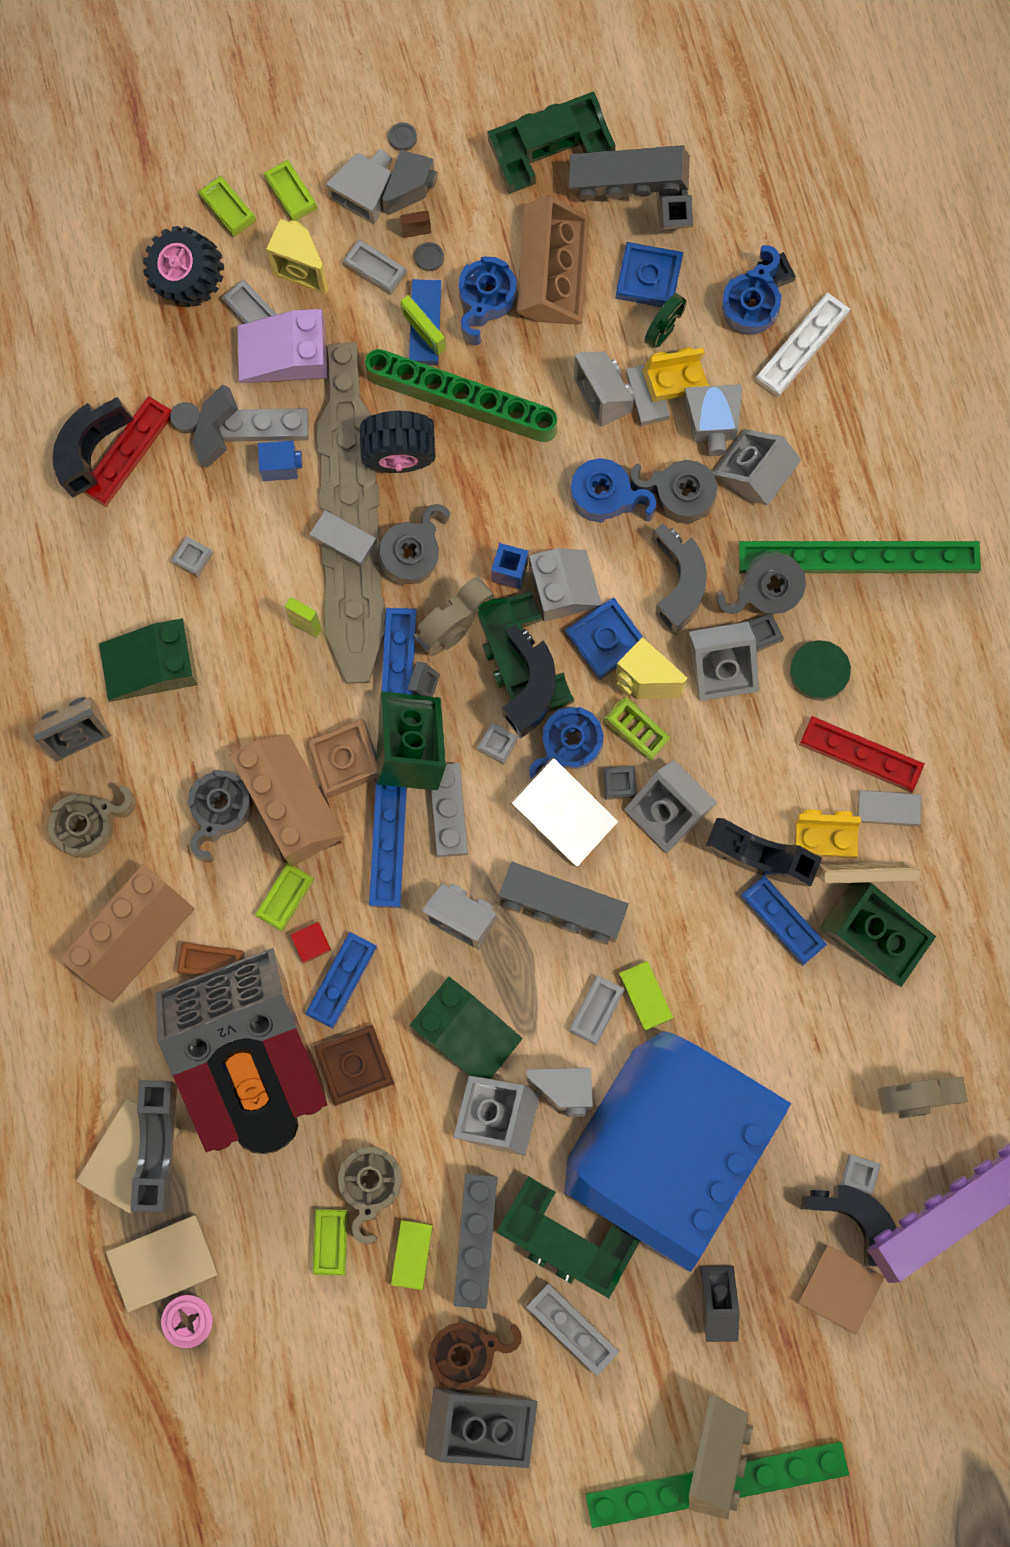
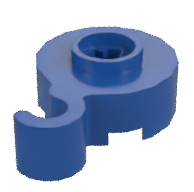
(756, 285)
(482, 304)
(608, 504)
(555, 744)

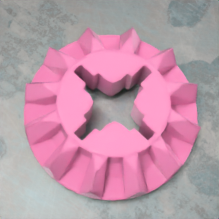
(172, 1317)

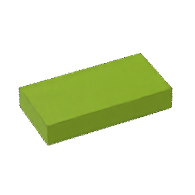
(290, 190)
(227, 206)
(423, 325)
(303, 617)
(284, 897)
(646, 996)
(330, 1242)
(412, 1255)

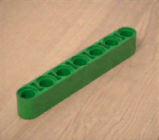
(453, 384)

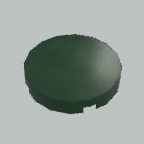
(664, 321)
(820, 670)

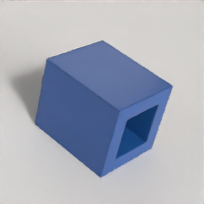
(279, 460)
(510, 566)

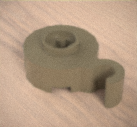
(448, 626)
(99, 819)
(920, 1096)
(373, 1200)

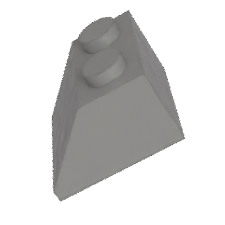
(603, 386)
(757, 465)
(563, 582)
(724, 661)
(670, 805)
(459, 915)
(564, 1088)
(497, 1115)

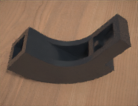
(78, 440)
(534, 702)
(764, 857)
(859, 1206)

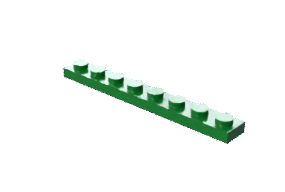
(871, 556)
(760, 1476)

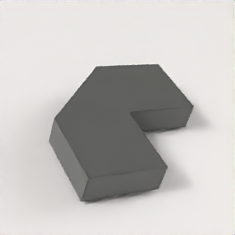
(207, 437)

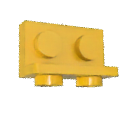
(673, 372)
(828, 834)

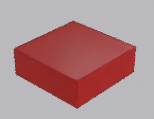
(310, 942)

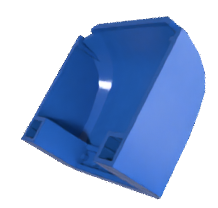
(672, 1146)

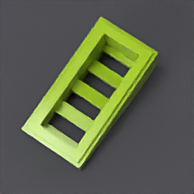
(630, 736)

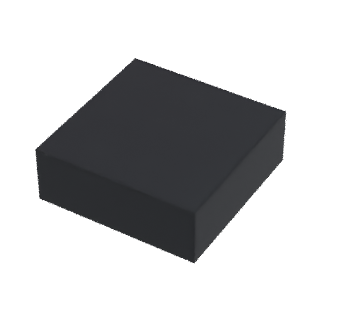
(785, 273)

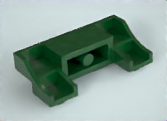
(511, 672)

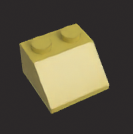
(295, 256)
(649, 674)

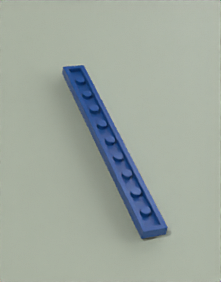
(392, 800)

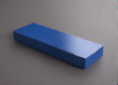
(428, 298)
(783, 920)
(341, 980)

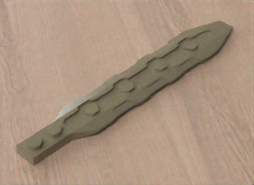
(350, 492)

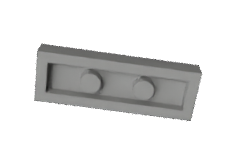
(266, 425)
(449, 814)
(573, 1329)

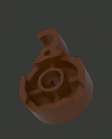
(481, 1348)

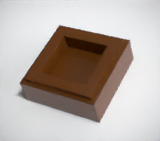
(415, 224)

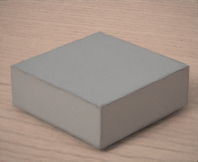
(192, 556)
(497, 743)
(860, 1174)

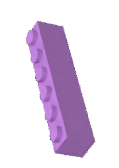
(944, 1219)

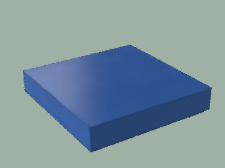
(648, 274)
(604, 637)

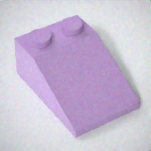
(283, 347)

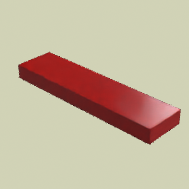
(128, 450)
(862, 754)

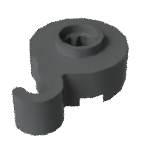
(668, 487)
(419, 539)
(755, 582)
(216, 821)

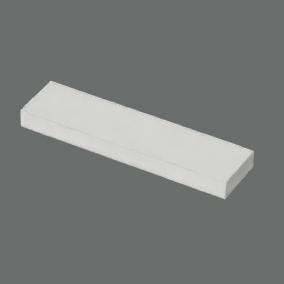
(802, 345)

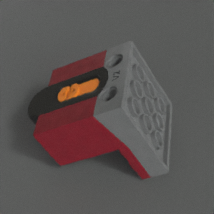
(239, 1055)

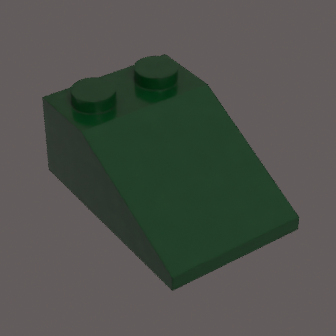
(148, 661)
(410, 741)
(877, 931)
(465, 1031)

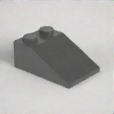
(71, 729)
(480, 1428)

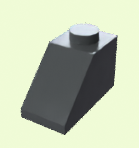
(409, 181)
(720, 1304)

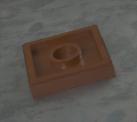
(354, 1065)

